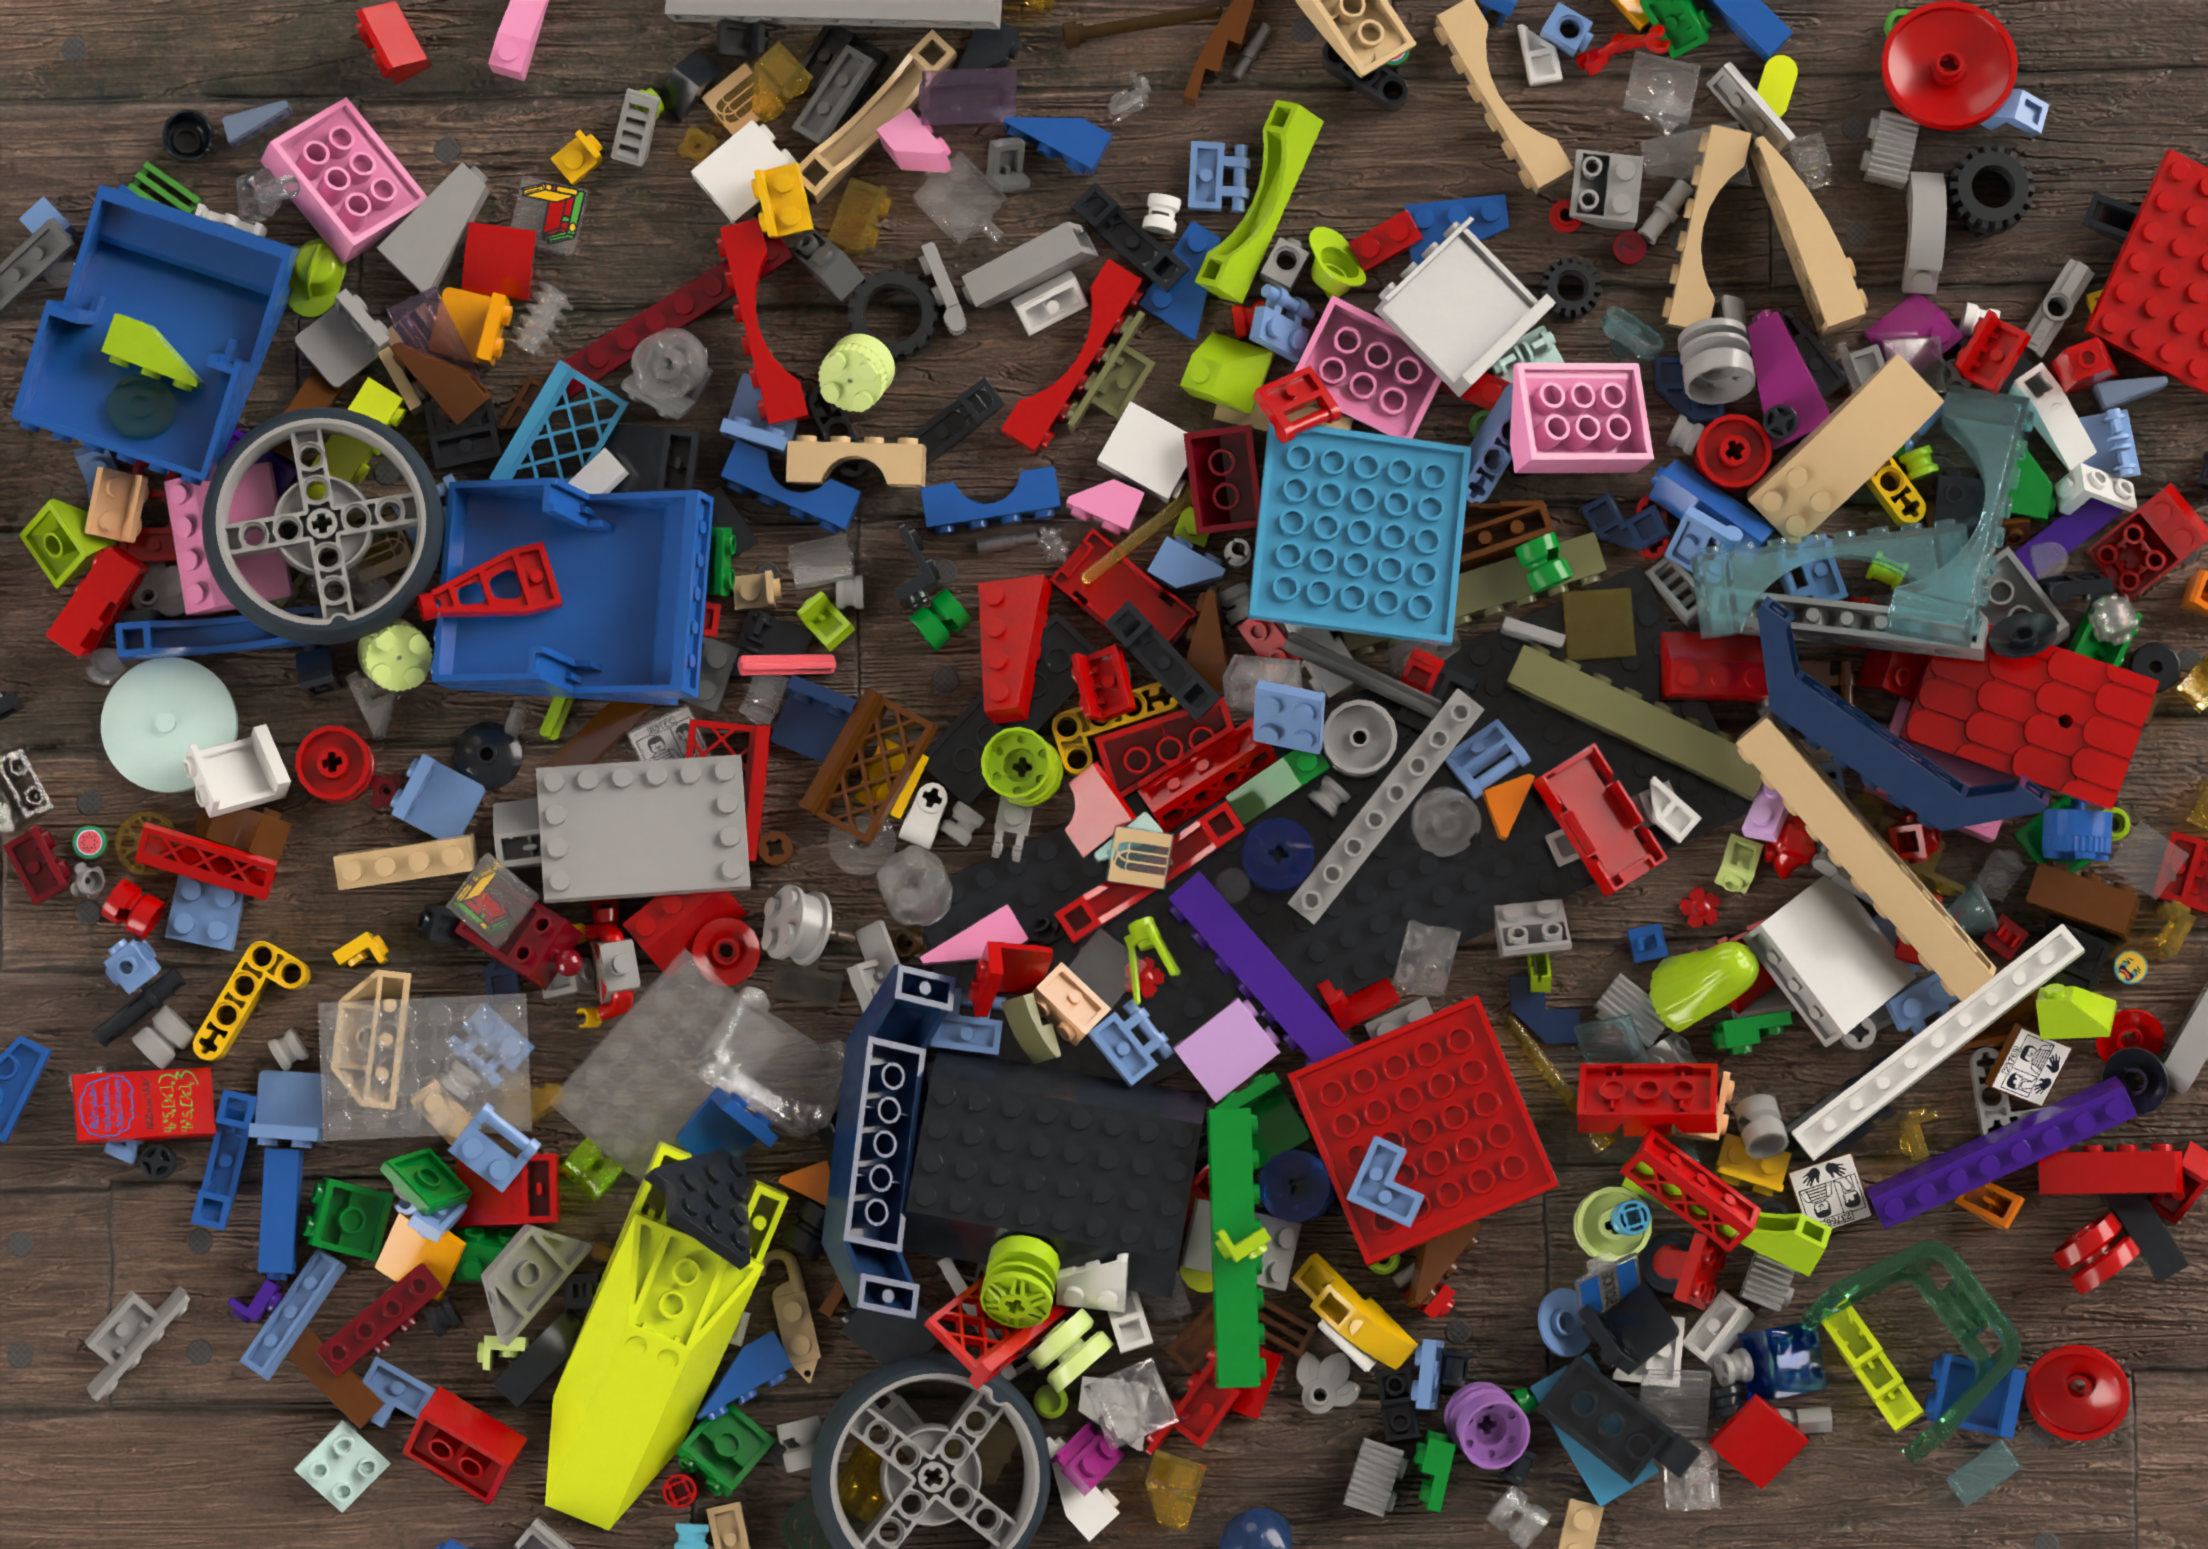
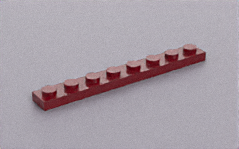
(673, 311)

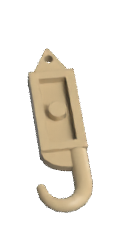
(794, 1315)

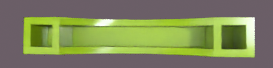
(1287, 144)
(1786, 1238)

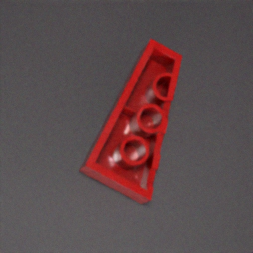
(1011, 635)
(1153, 746)

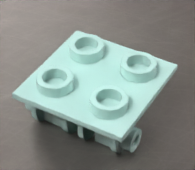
(1532, 347)
(342, 1466)

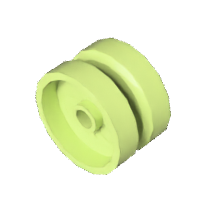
(1590, 1224)
(1069, 1349)

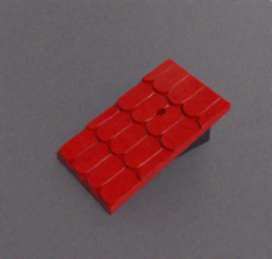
(2041, 716)

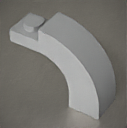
(1926, 232)

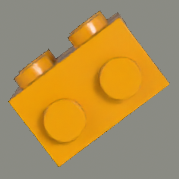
(479, 322)

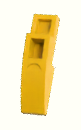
(1351, 1316)

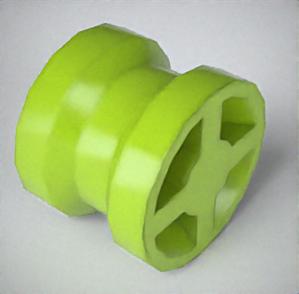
(1919, 463)

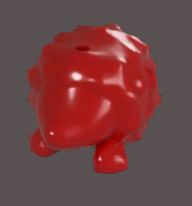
(1792, 847)

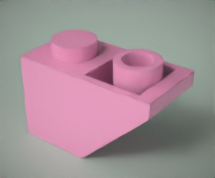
(913, 144)
(1108, 503)

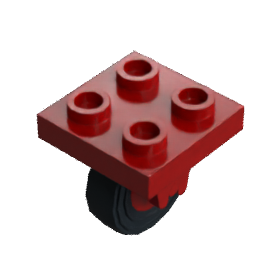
(1684, 1267)

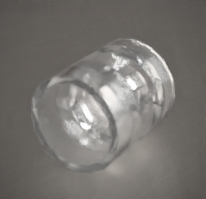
(1528, 1524)

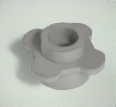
(94, 884)

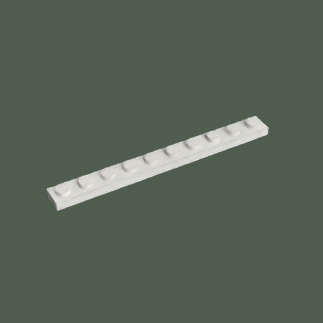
(1937, 1042)

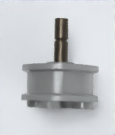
(799, 925)

